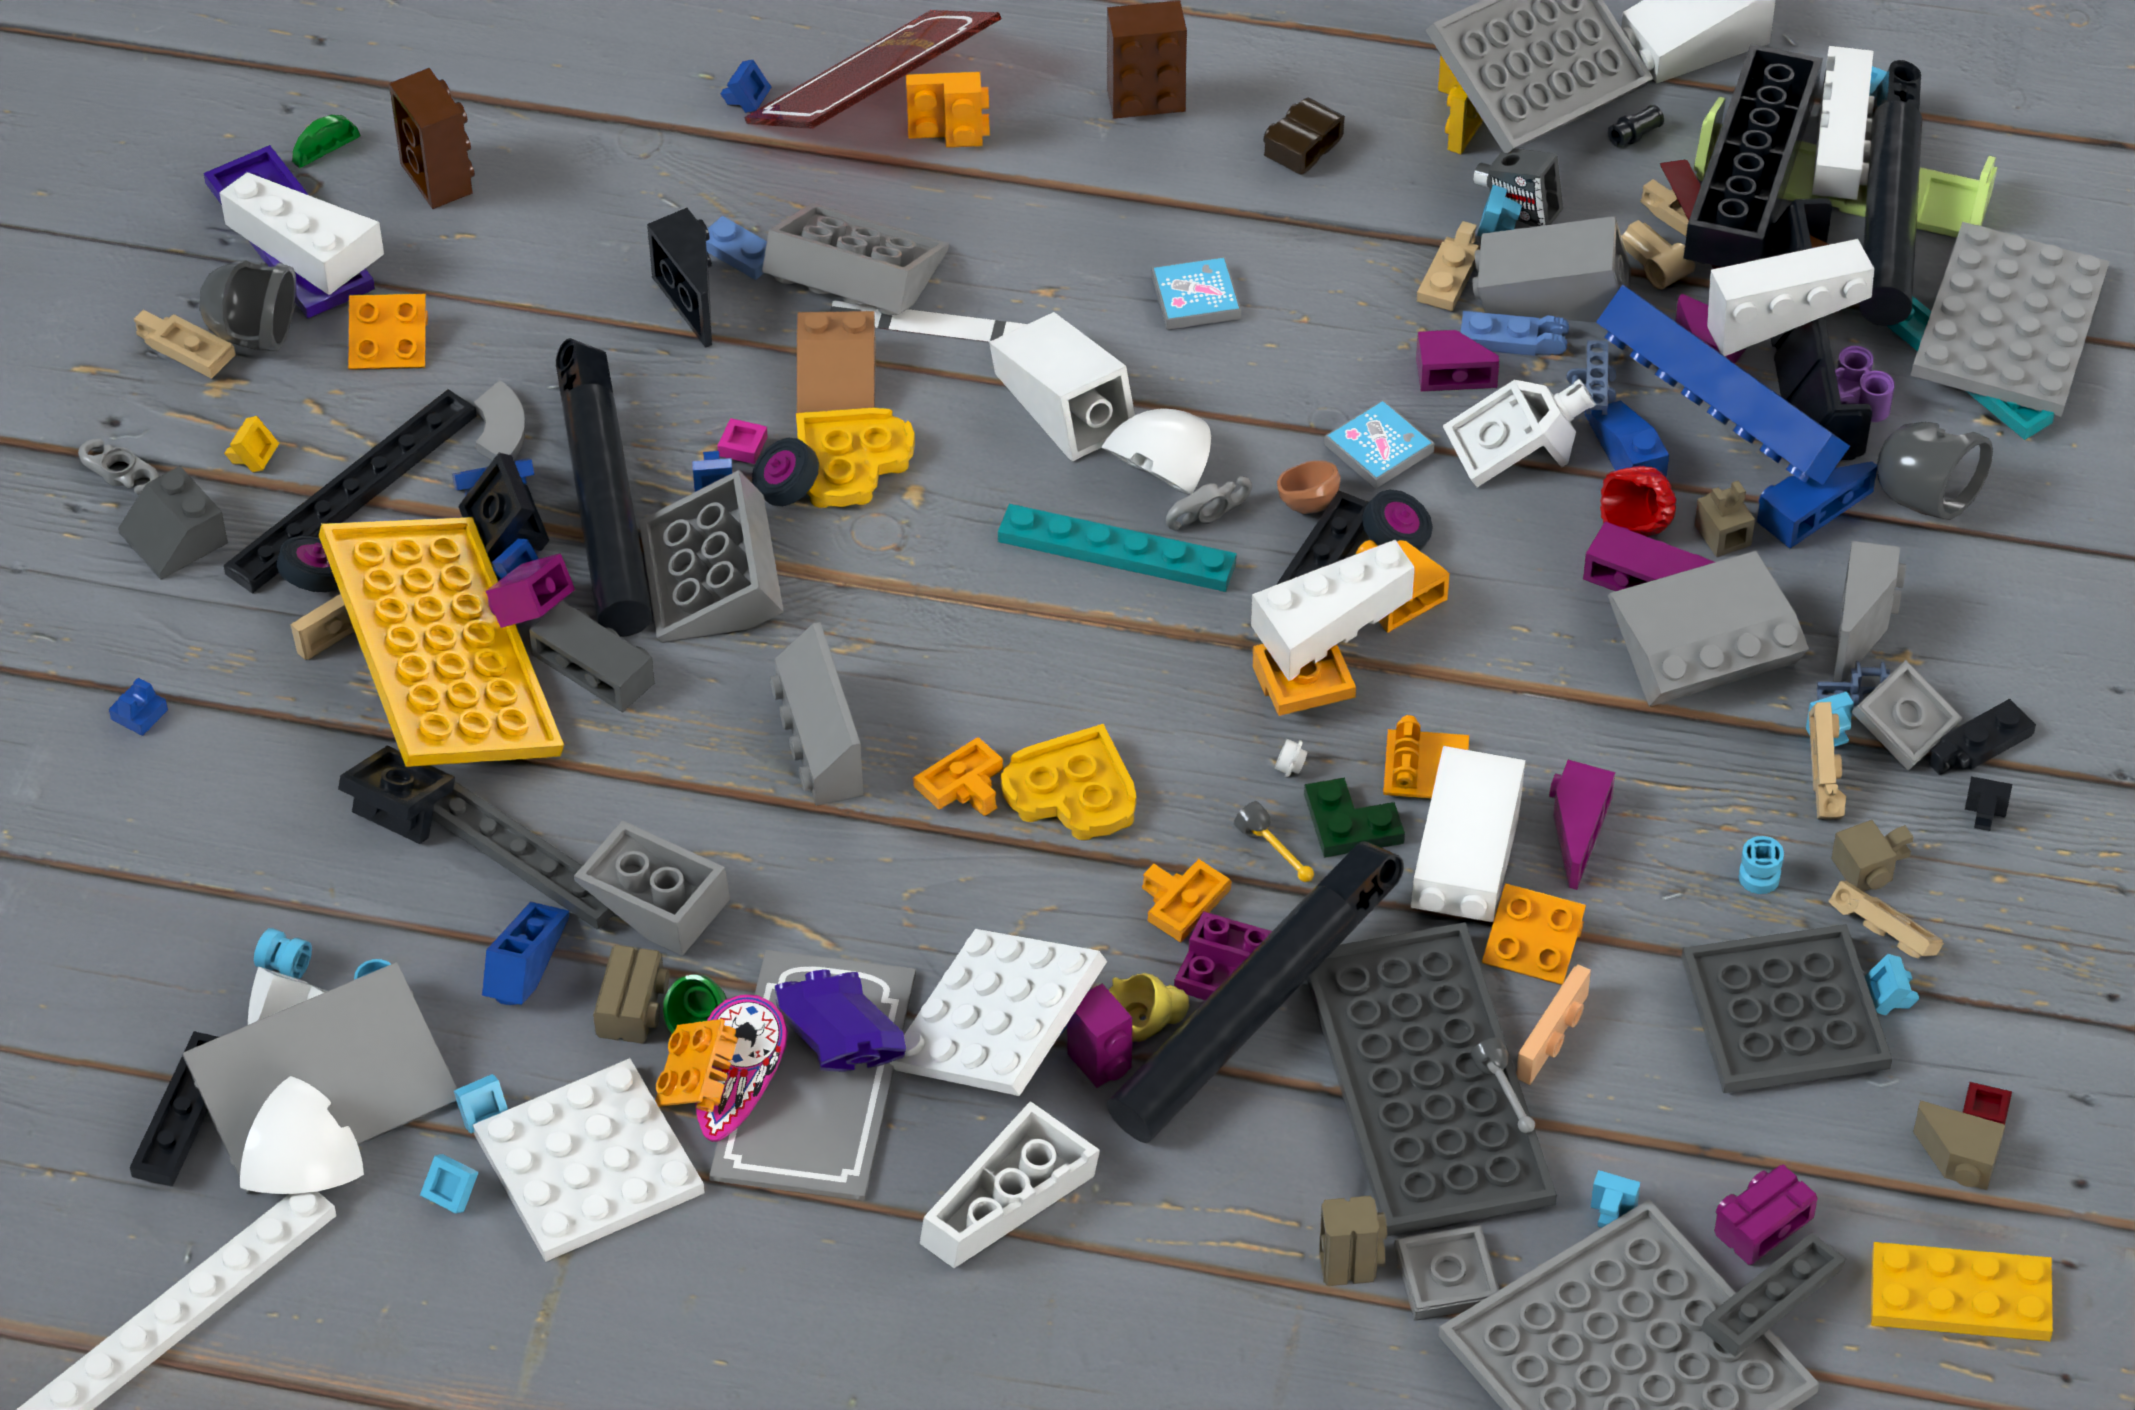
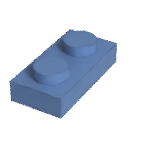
(737, 247)

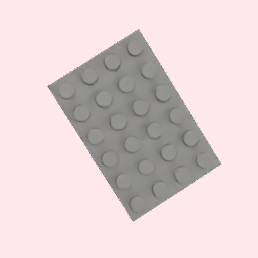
(1537, 63)
(2010, 318)

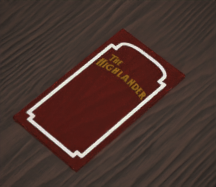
(872, 68)

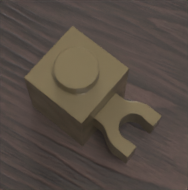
(1725, 520)
(1869, 857)

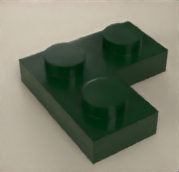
(1342, 826)

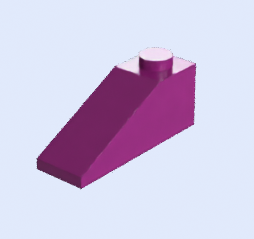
(1579, 811)

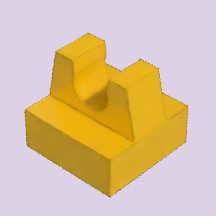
(252, 445)

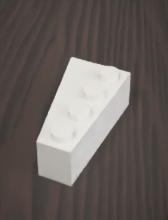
(1844, 124)
(301, 231)
(1785, 292)
(1330, 605)
(1009, 1183)

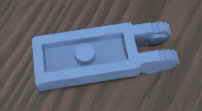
(1516, 333)

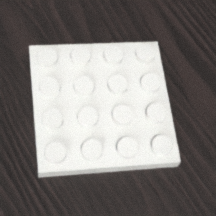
(998, 1011)
(588, 1159)

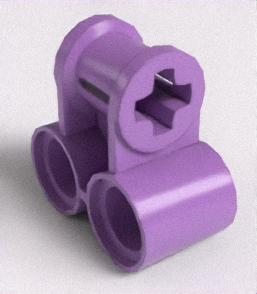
(1862, 385)

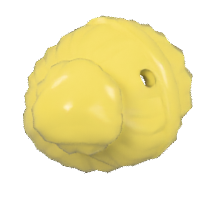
(1149, 997)

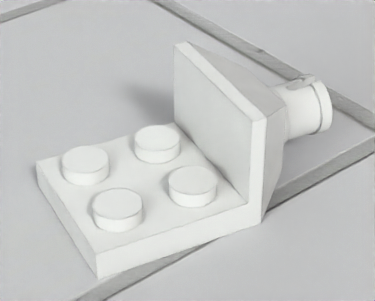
(1515, 425)

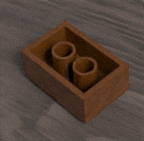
(1146, 59)
(432, 137)

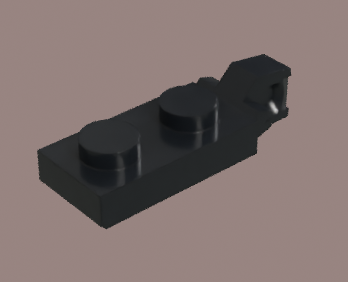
(1982, 738)

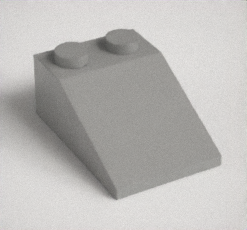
(1867, 602)
(655, 886)

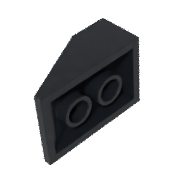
(681, 268)

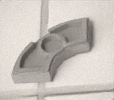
(503, 422)

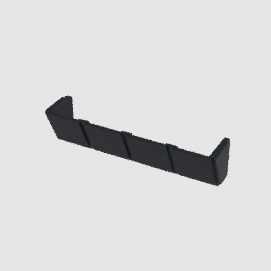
(1804, 353)

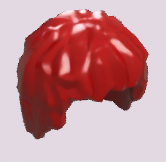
(1638, 500)

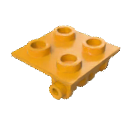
(387, 331)
(1415, 758)
(1534, 934)
(689, 1069)

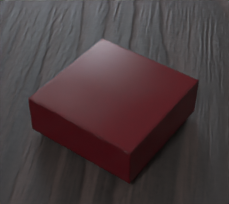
(1987, 1102)

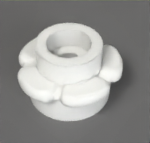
(1291, 757)

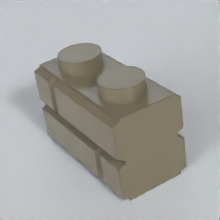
(630, 994)
(1351, 1240)

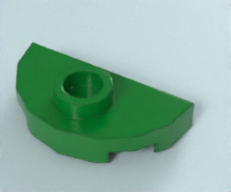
(322, 138)

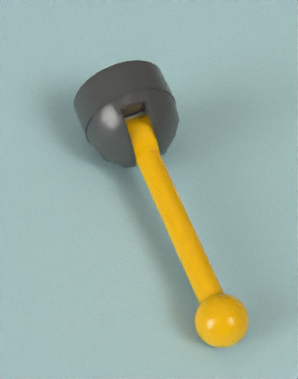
(1254, 822)

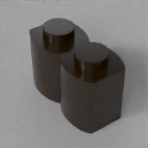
(1303, 135)

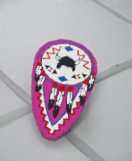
(757, 1054)

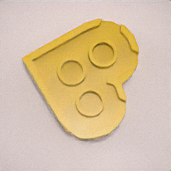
(854, 451)
(1072, 779)

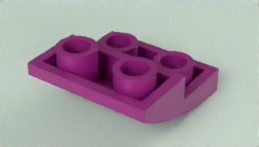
(1215, 952)

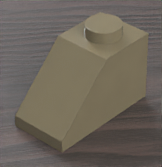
(1959, 1143)

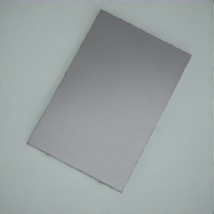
(352, 1044)

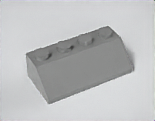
(818, 718)

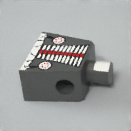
(1530, 180)

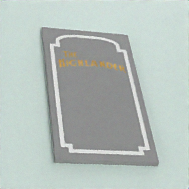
(815, 1125)

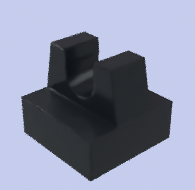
(1988, 799)

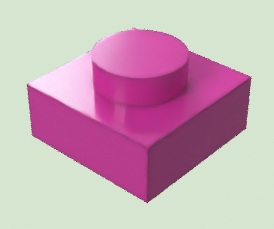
(742, 441)

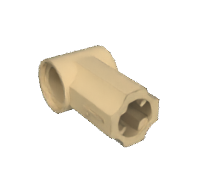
(1661, 260)

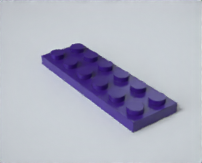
(269, 166)

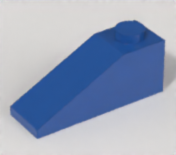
(1628, 438)
(1800, 508)
(522, 953)

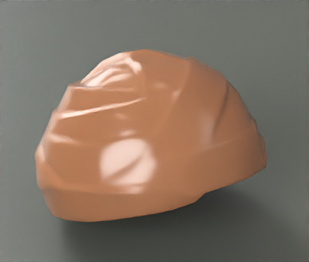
(1309, 486)

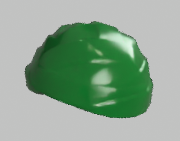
(691, 1000)

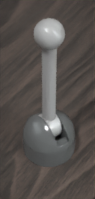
(1491, 1059)

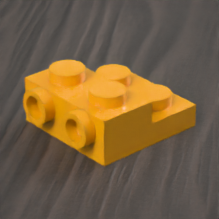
(948, 108)
(1315, 685)

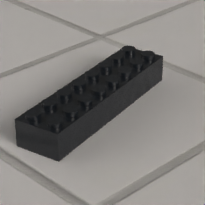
(1753, 157)

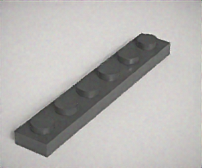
(519, 852)

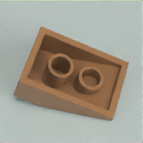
(835, 361)

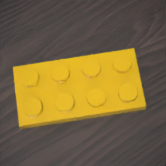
(1961, 1291)

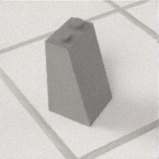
(1552, 270)

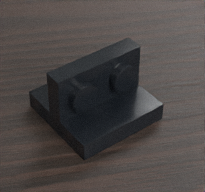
(503, 508)
(396, 794)

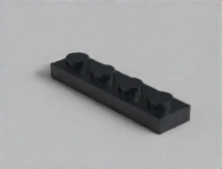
(1330, 537)
(172, 1125)

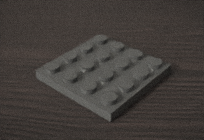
(1786, 1008)

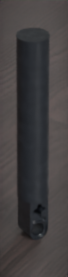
(1893, 195)
(602, 489)
(1254, 991)

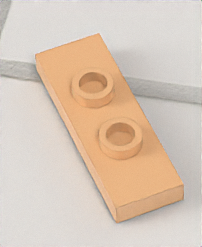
(1549, 1032)

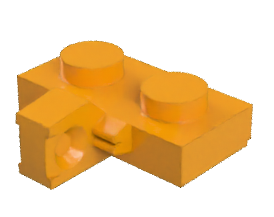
(962, 777)
(1183, 897)

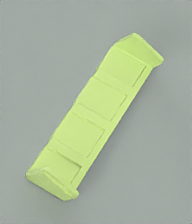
(1942, 197)

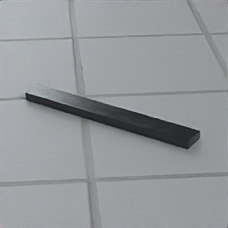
(354, 486)

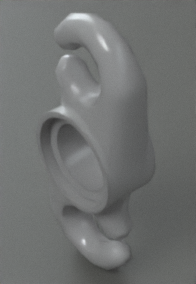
(101, 463)
(1195, 503)

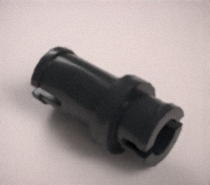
(1632, 127)

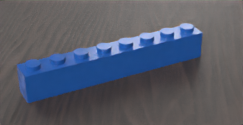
(1723, 385)

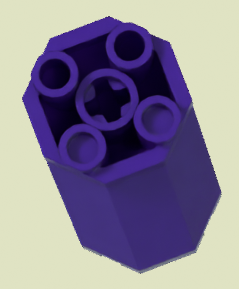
(839, 1021)

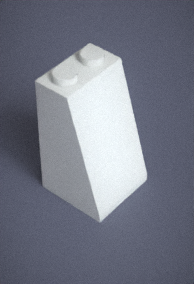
(1692, 34)
(1064, 383)
(1468, 834)

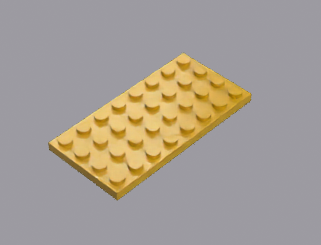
(434, 647)

